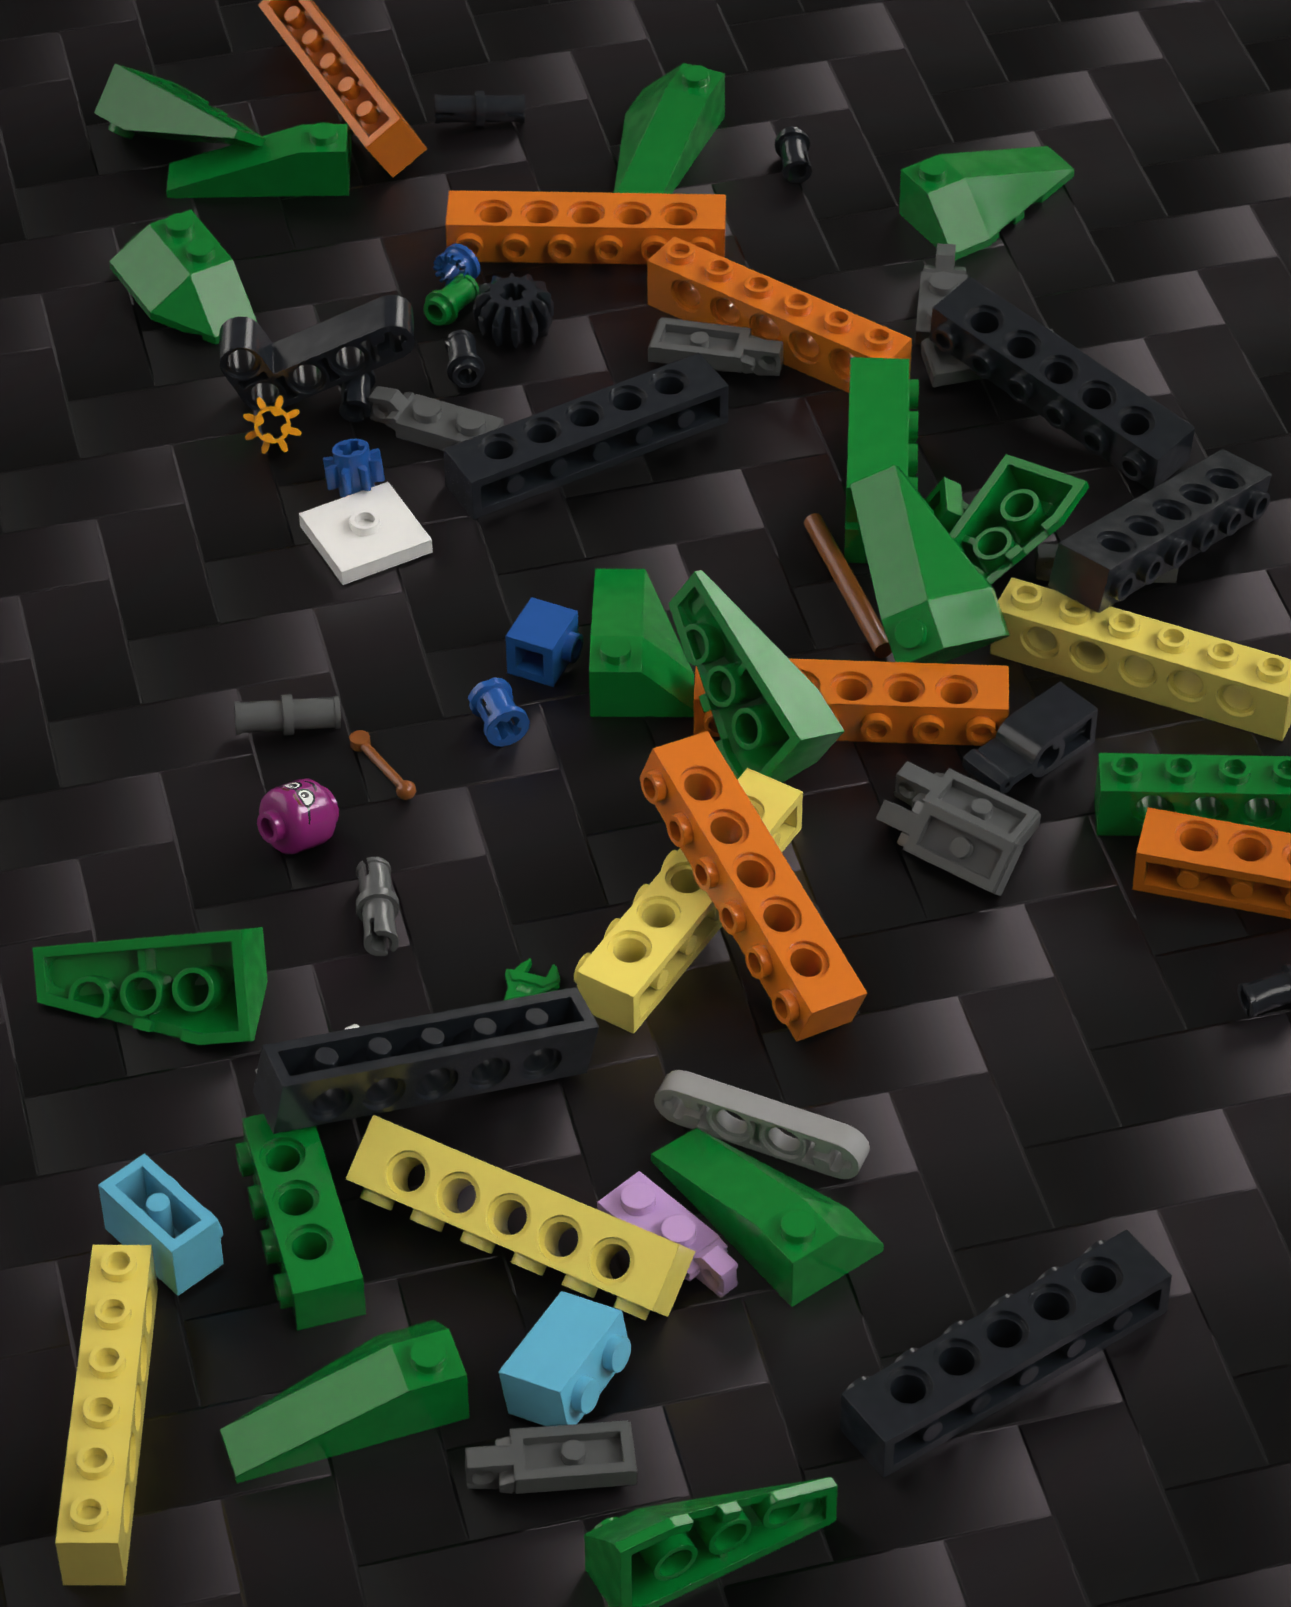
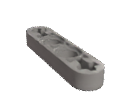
(821, 1141)

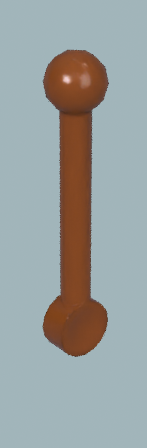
(361, 742)

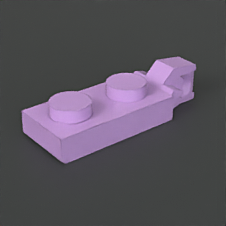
(652, 1209)

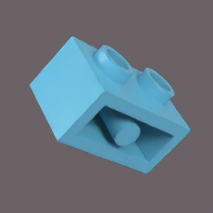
(152, 1209)
(565, 1361)

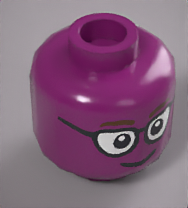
(297, 816)

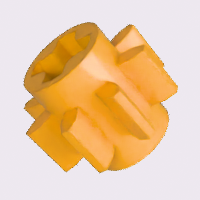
(268, 437)

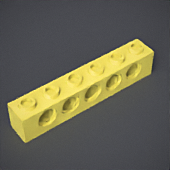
(1147, 659)
(670, 922)
(655, 1262)
(107, 1416)

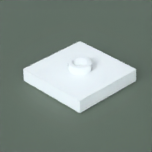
(365, 533)

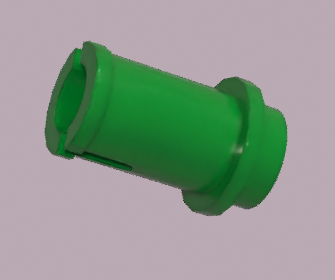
(443, 305)

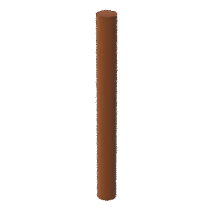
(848, 585)

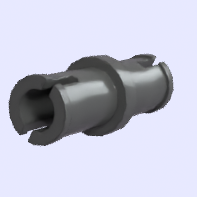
(287, 715)
(377, 906)

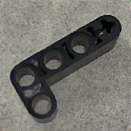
(315, 356)

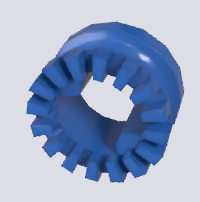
(457, 254)

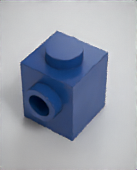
(543, 642)

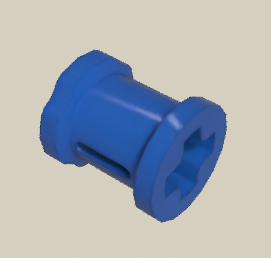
(498, 712)

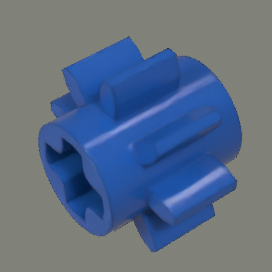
(353, 467)

